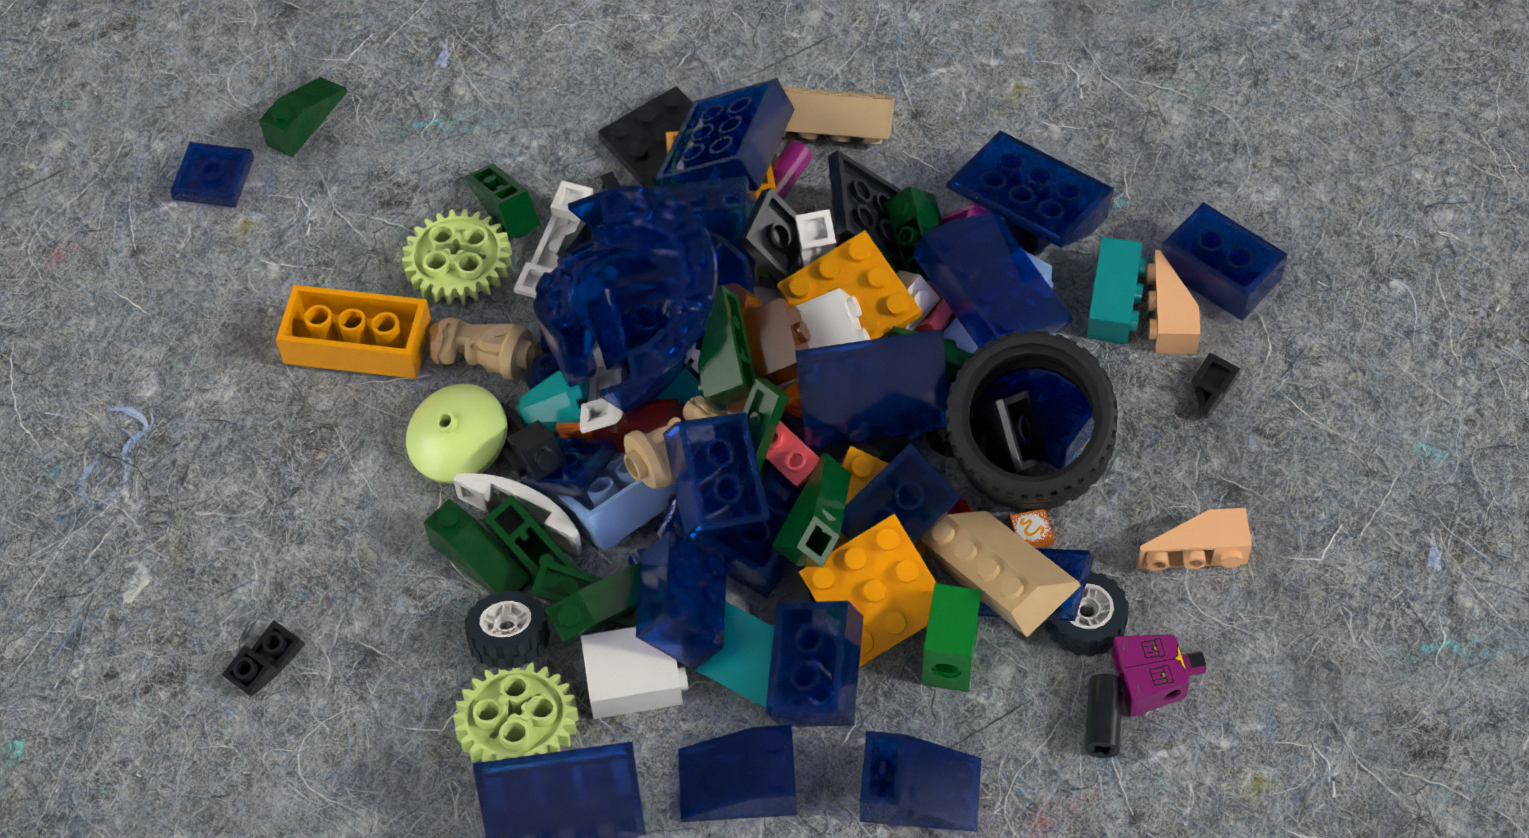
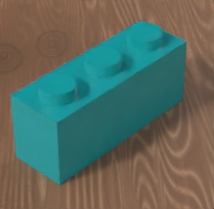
(1116, 290)

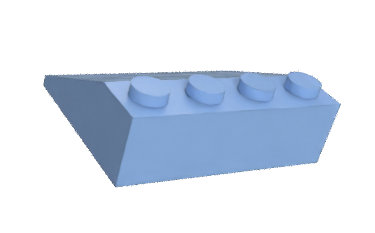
(613, 505)

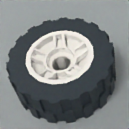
(507, 630)
(1097, 632)

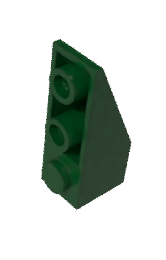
(912, 215)
(816, 516)

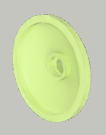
(467, 443)

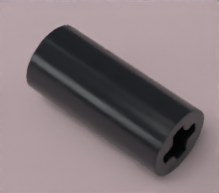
(1104, 715)

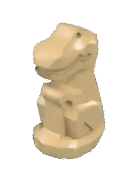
(497, 347)
(647, 454)

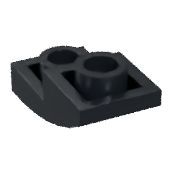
(265, 660)

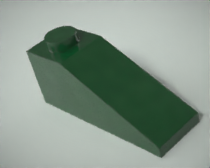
(299, 114)
(504, 200)
(725, 354)
(524, 536)
(474, 550)
(595, 605)

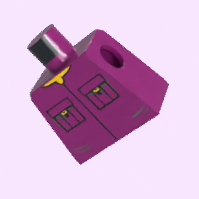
(1153, 670)

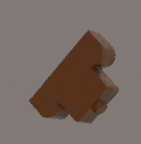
(773, 337)

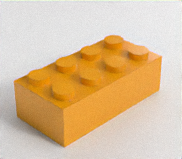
(354, 331)

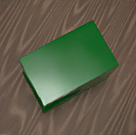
(951, 637)

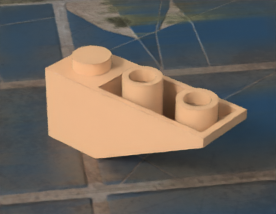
(1174, 310)
(1208, 539)

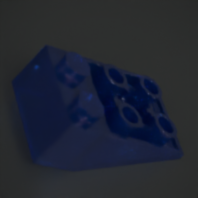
(918, 783)

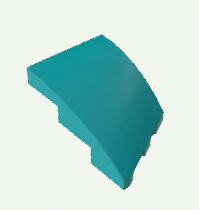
(746, 656)

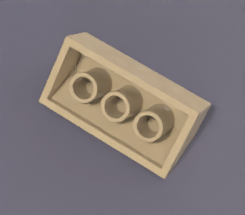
(840, 114)
(1009, 571)

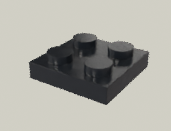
(772, 236)

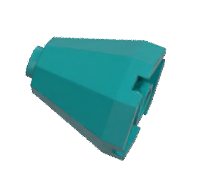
(553, 402)

